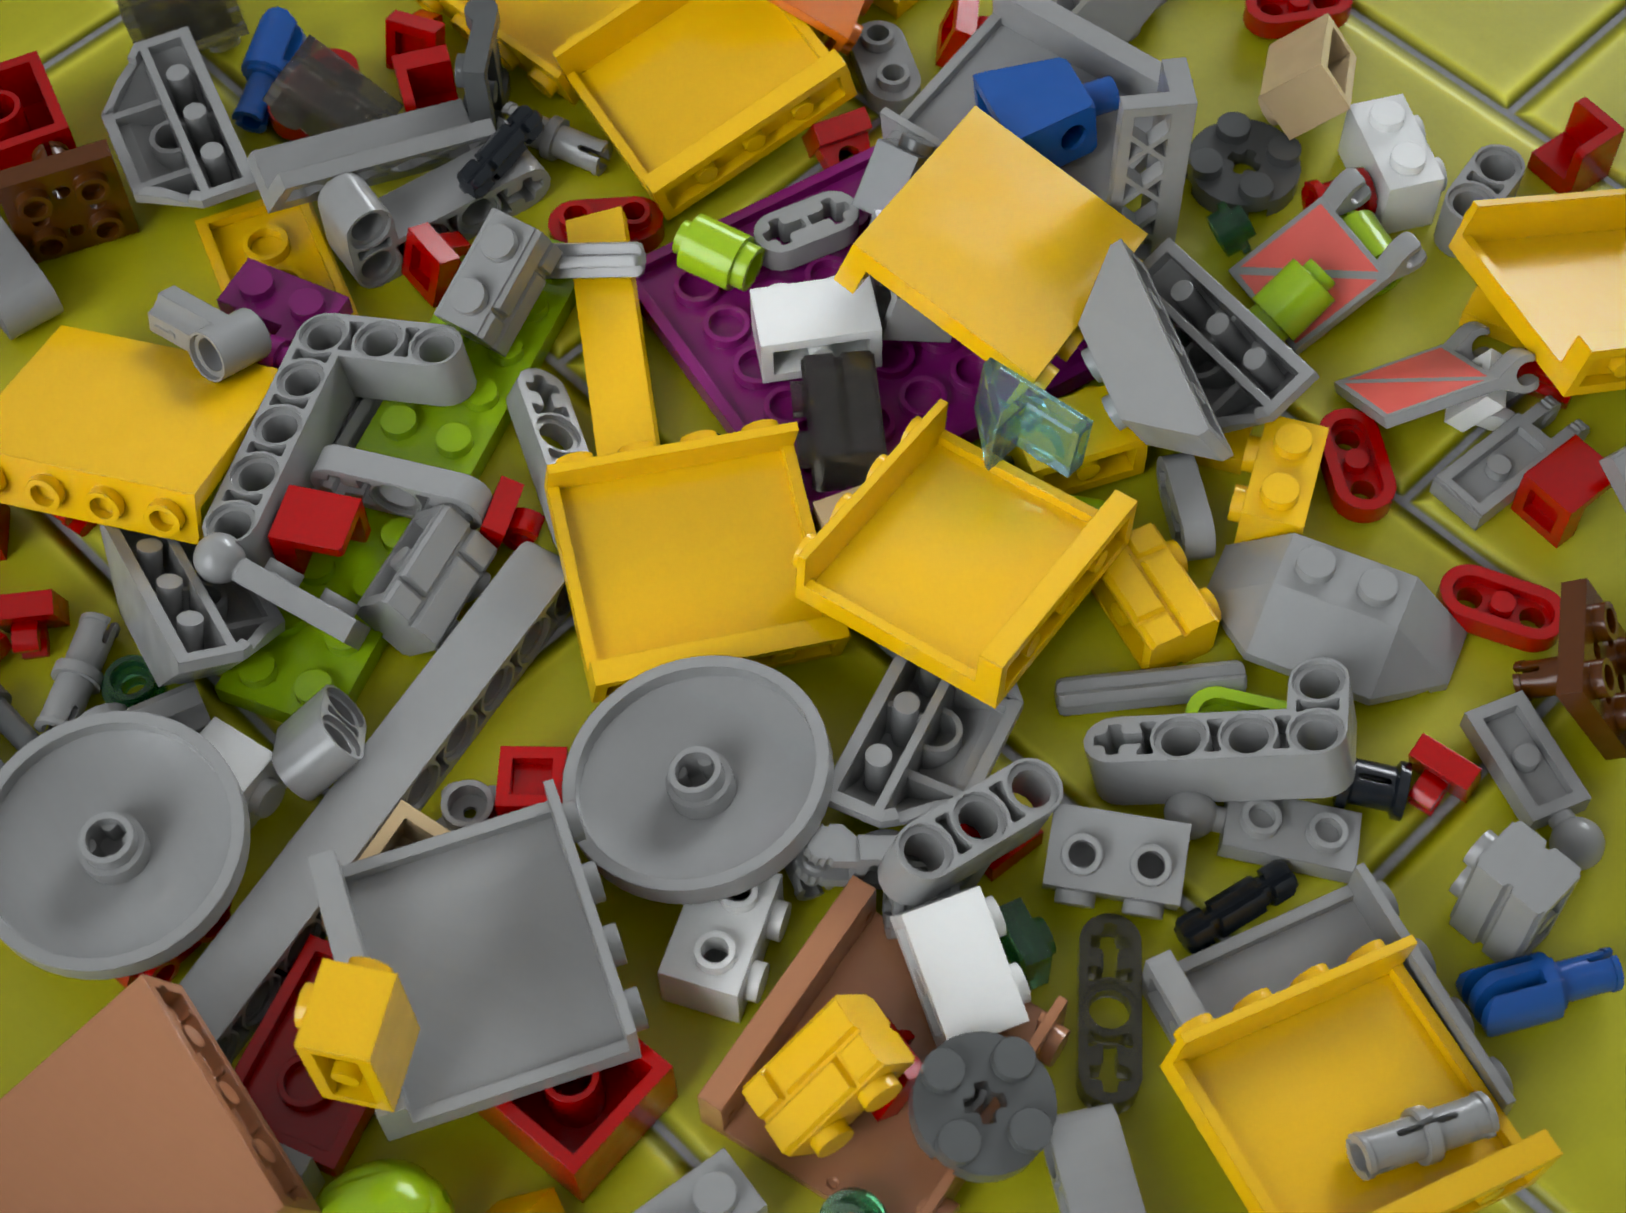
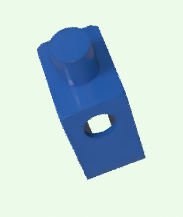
(1047, 106)

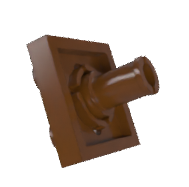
(63, 191)
(1588, 669)

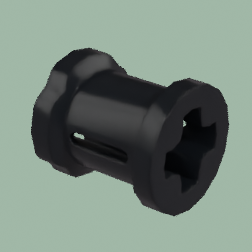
(1378, 788)

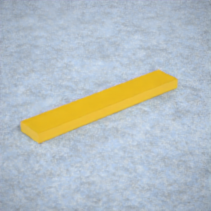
(613, 343)

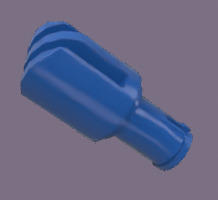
(269, 52)
(1535, 988)

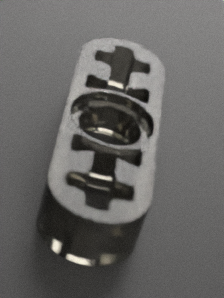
(1127, 968)

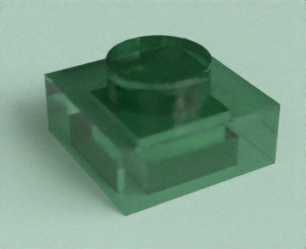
(1027, 942)

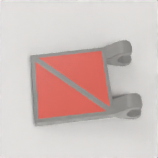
(1329, 242)
(1435, 379)

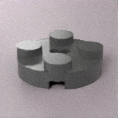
(1246, 142)
(959, 1139)

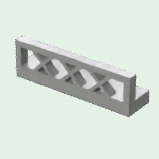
(375, 150)
(1167, 150)

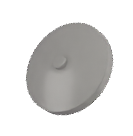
(699, 779)
(117, 844)

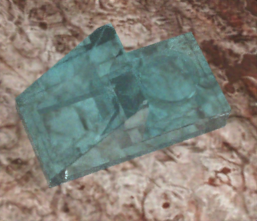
(1023, 415)

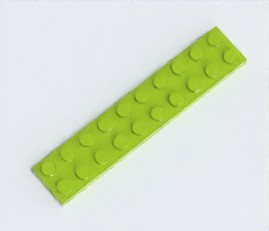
(448, 437)

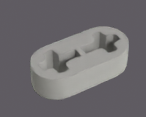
(806, 230)
(1186, 505)

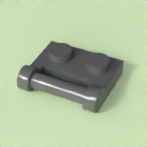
(480, 67)

